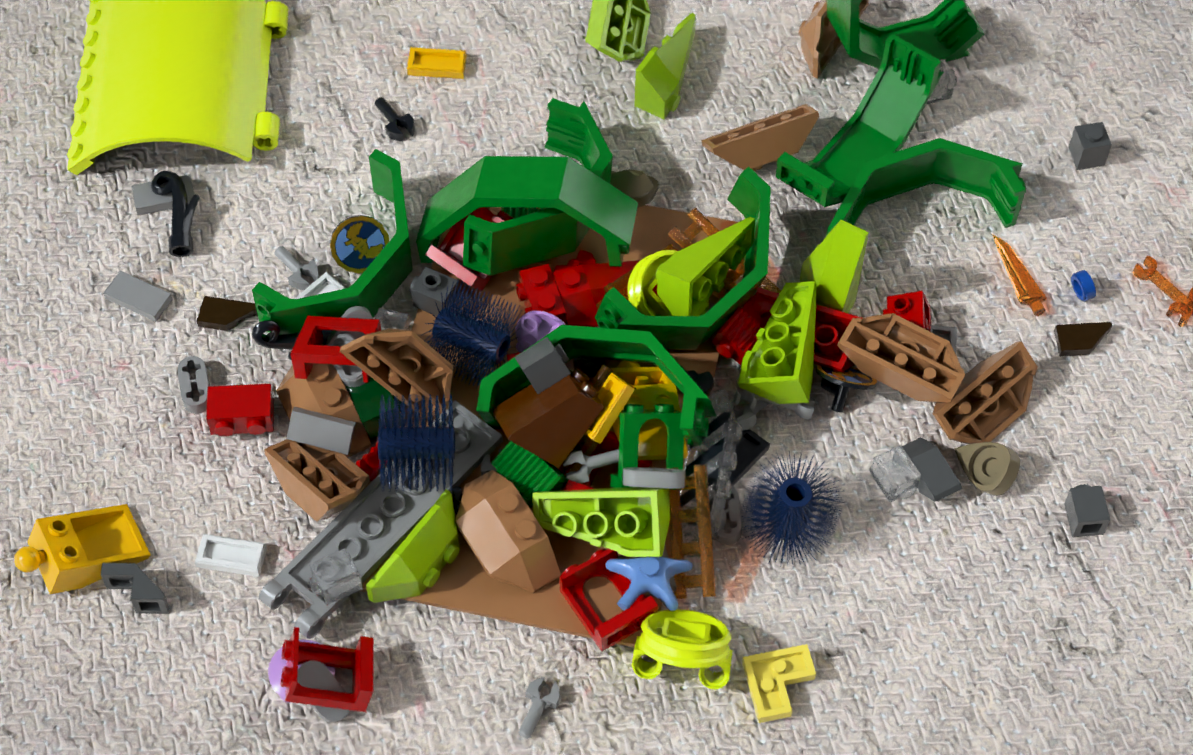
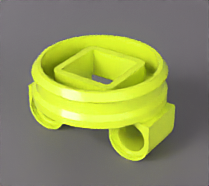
(642, 282)
(684, 641)

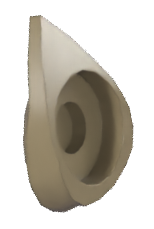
(635, 185)
(989, 466)

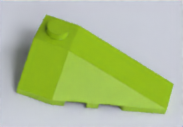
(784, 353)
(619, 519)

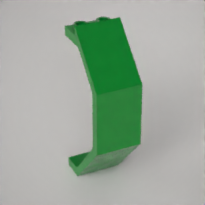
(943, 32)
(874, 130)
(941, 164)
(532, 184)
(752, 199)
(548, 232)
(374, 284)
(604, 344)

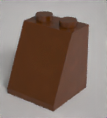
(552, 420)

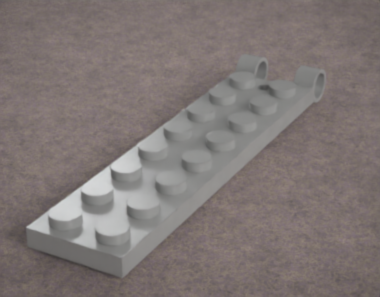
(379, 521)

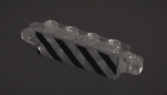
(719, 455)

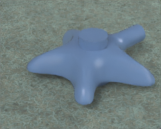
(649, 576)

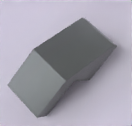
(936, 476)
(144, 594)

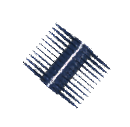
(472, 334)
(415, 442)
(791, 509)

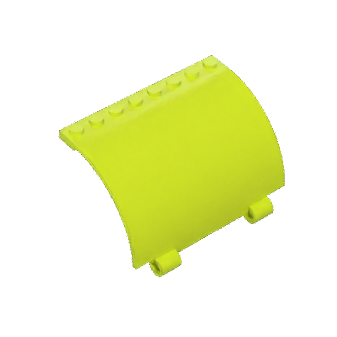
(176, 76)

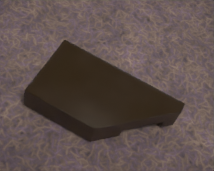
(223, 313)
(1080, 338)

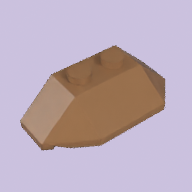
(819, 37)
(764, 139)
(903, 357)
(403, 365)
(323, 394)
(989, 397)
(316, 477)
(505, 533)

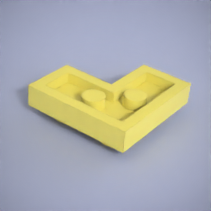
(770, 673)

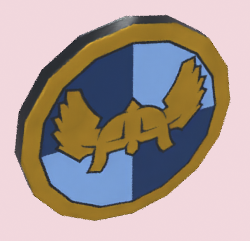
(357, 242)
(840, 382)

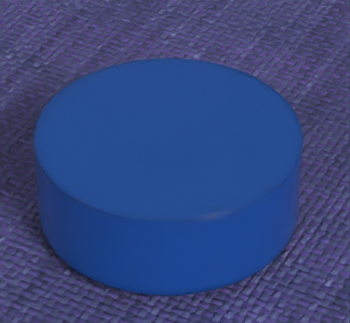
(1083, 285)

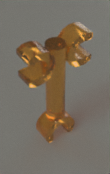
(1182, 303)

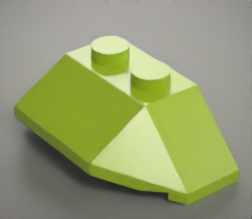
(619, 28)
(420, 556)

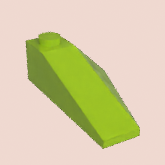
(663, 70)
(837, 266)
(701, 268)

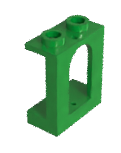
(630, 423)

